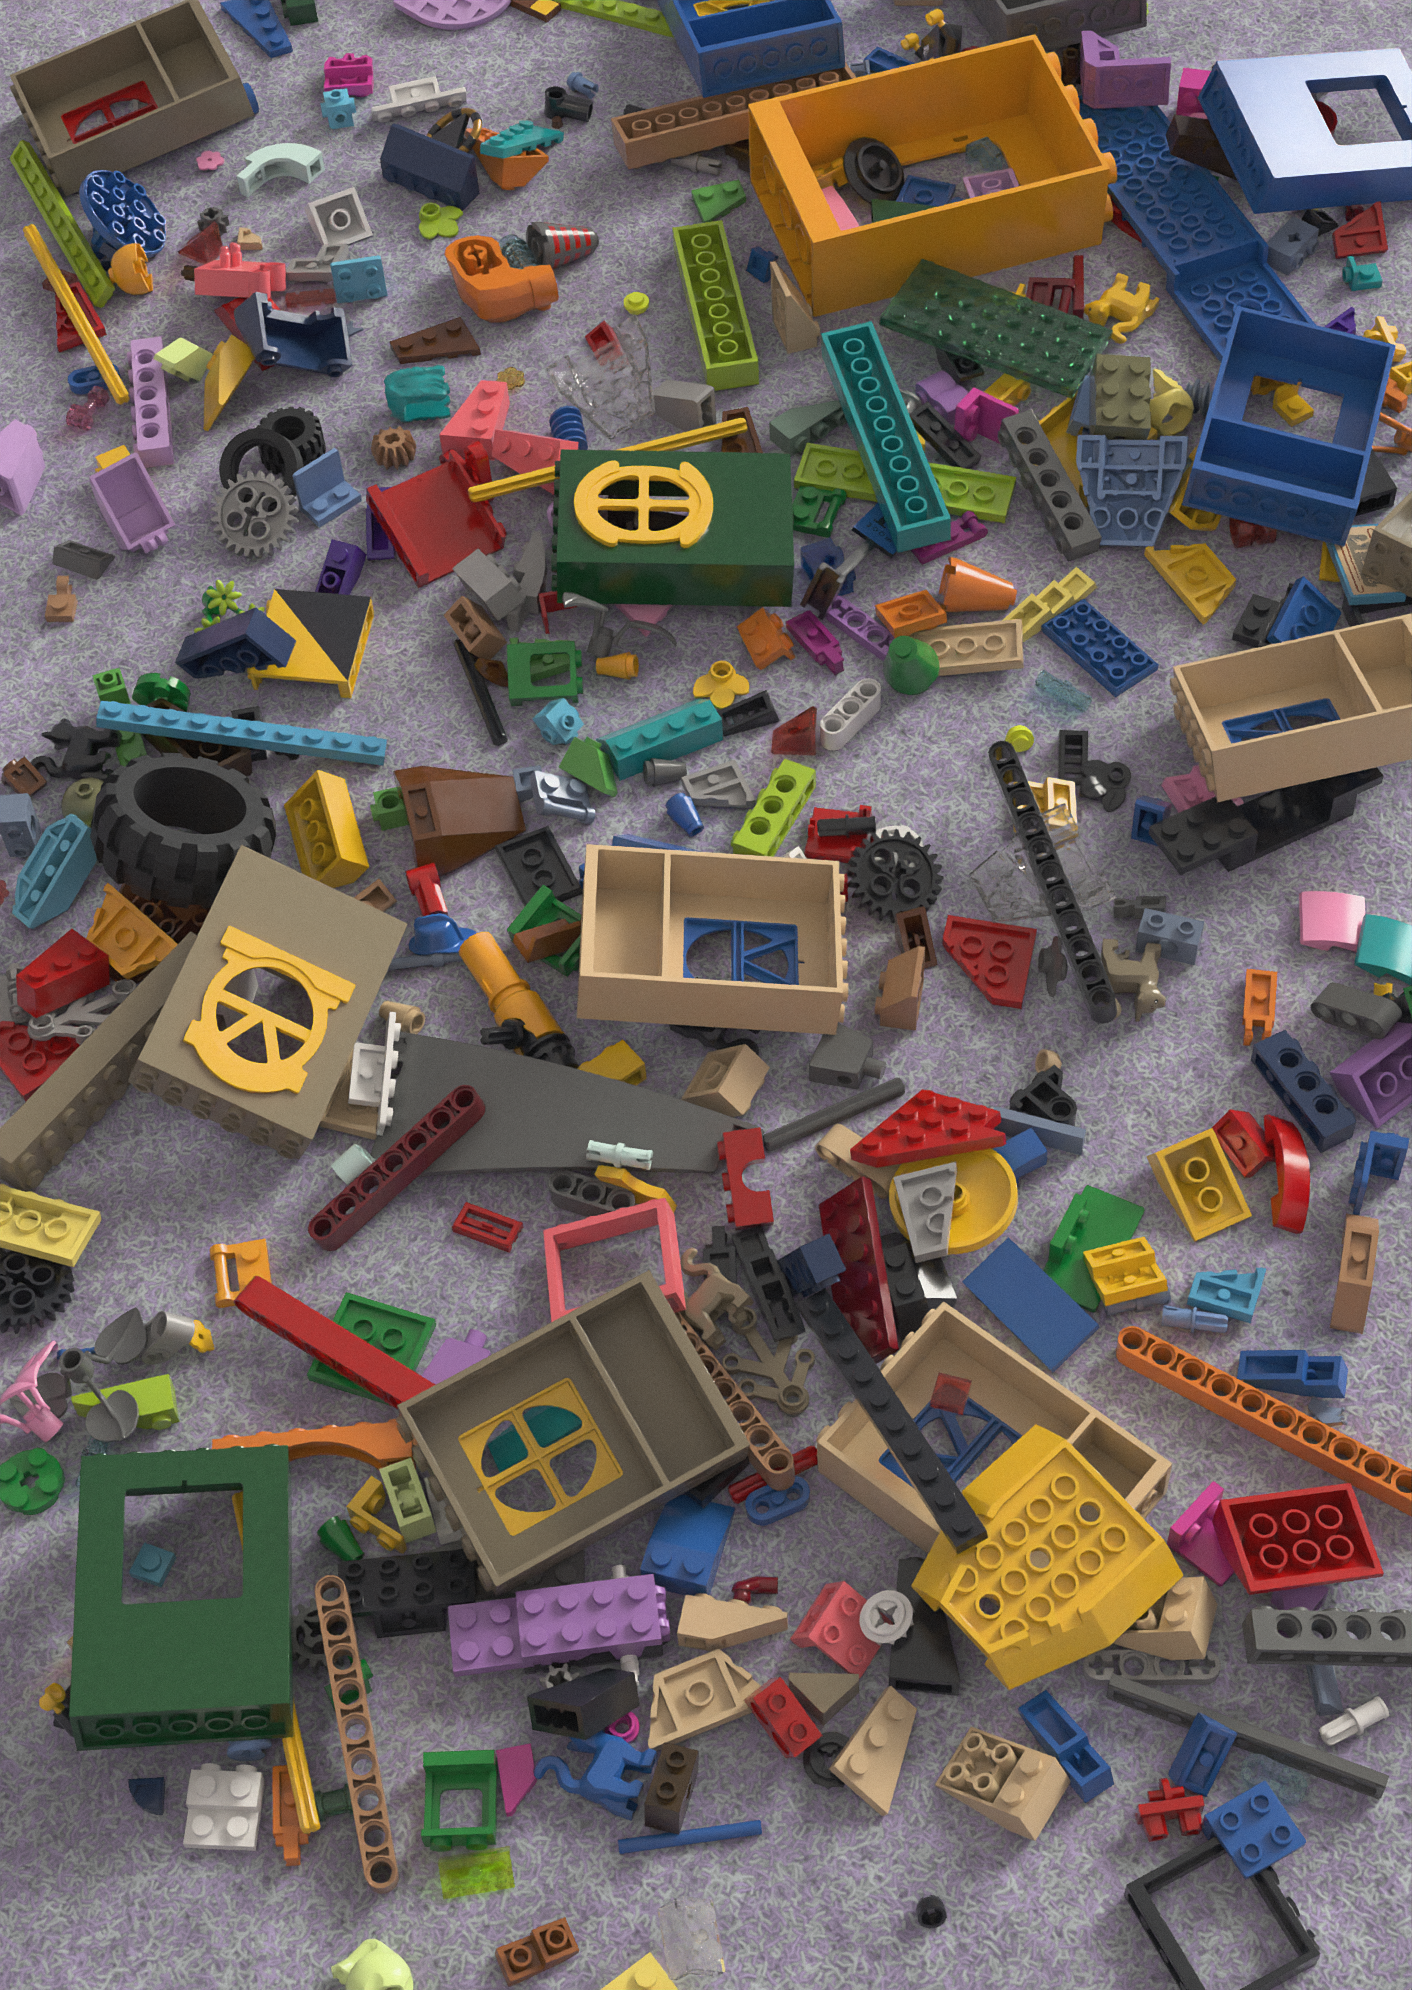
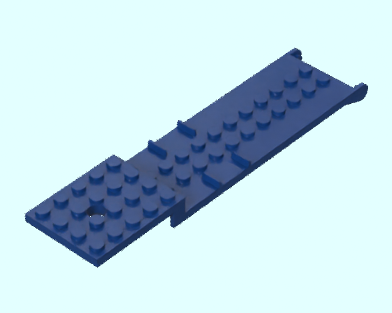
(1189, 226)

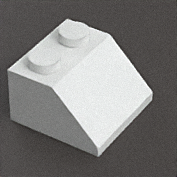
(338, 218)

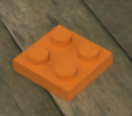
(911, 614)

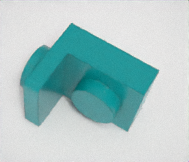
(1361, 276)

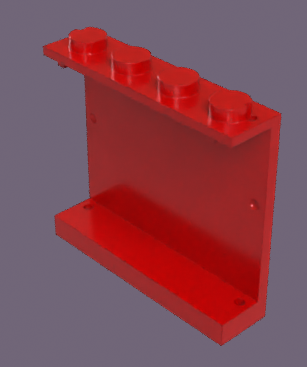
(435, 521)

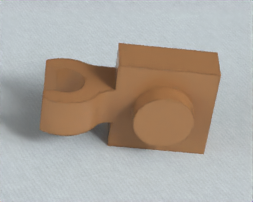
(63, 605)

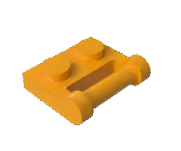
(251, 1261)

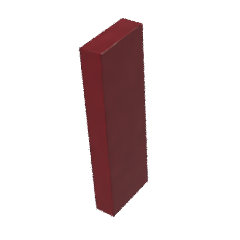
(1078, 293)

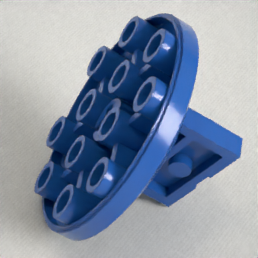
(121, 213)

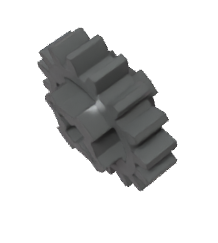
(313, 1651)

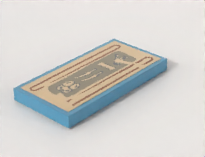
(1349, 564)

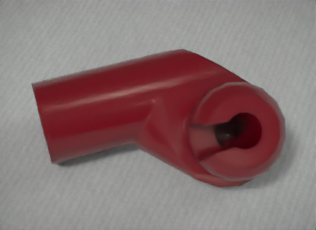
(754, 1585)

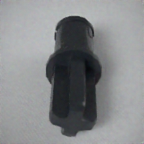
(846, 826)

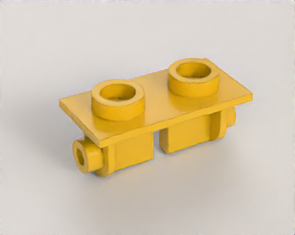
(835, 172)

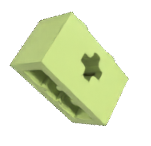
(408, 1500)

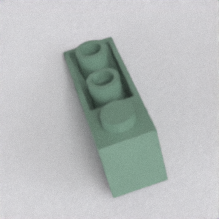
(805, 425)

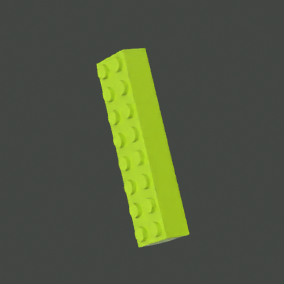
(715, 306)

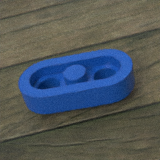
(84, 379)
(777, 1502)

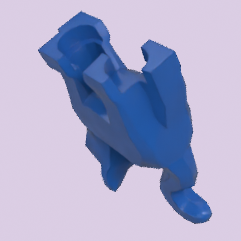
(603, 1777)

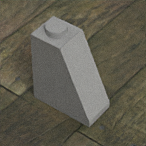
(685, 404)

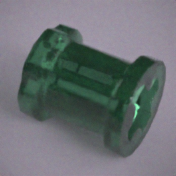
(333, 1802)

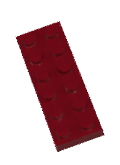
(863, 1286)

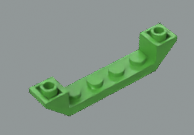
(110, 688)

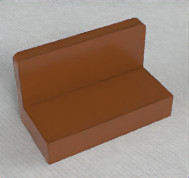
(547, 939)

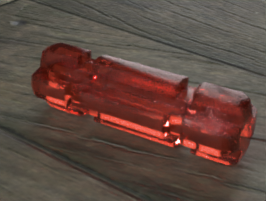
(310, 298)

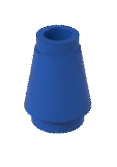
(684, 813)

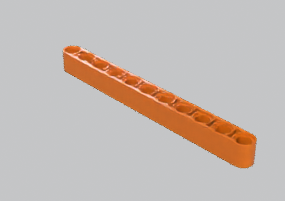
(1268, 1412)

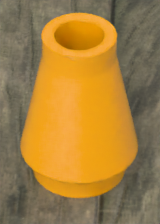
(620, 666)

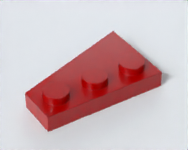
(66, 332)

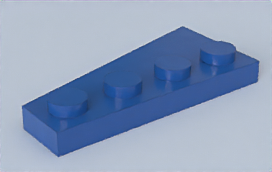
(260, 23)

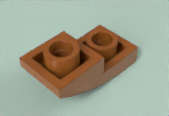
(536, 1953)

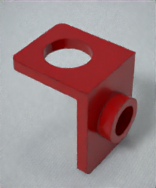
(547, 604)

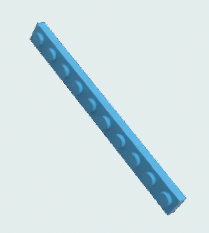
(241, 732)

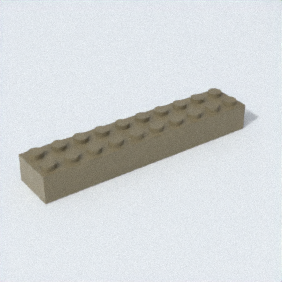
(87, 1081)

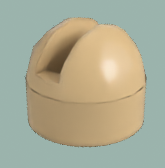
(1046, 1059)

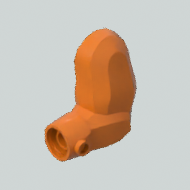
(492, 286)

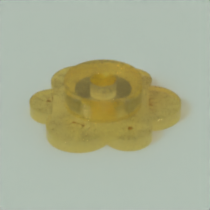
(512, 377)

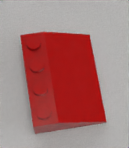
(1296, 1539)

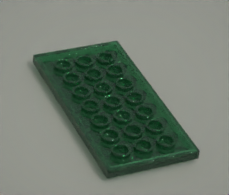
(996, 328)

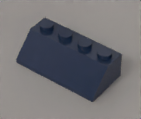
(429, 167)

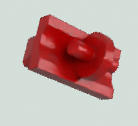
(1154, 1814)

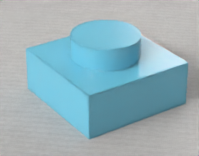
(152, 1564)

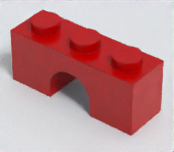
(747, 1206)

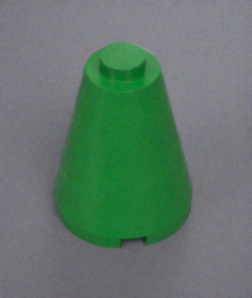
(910, 665)

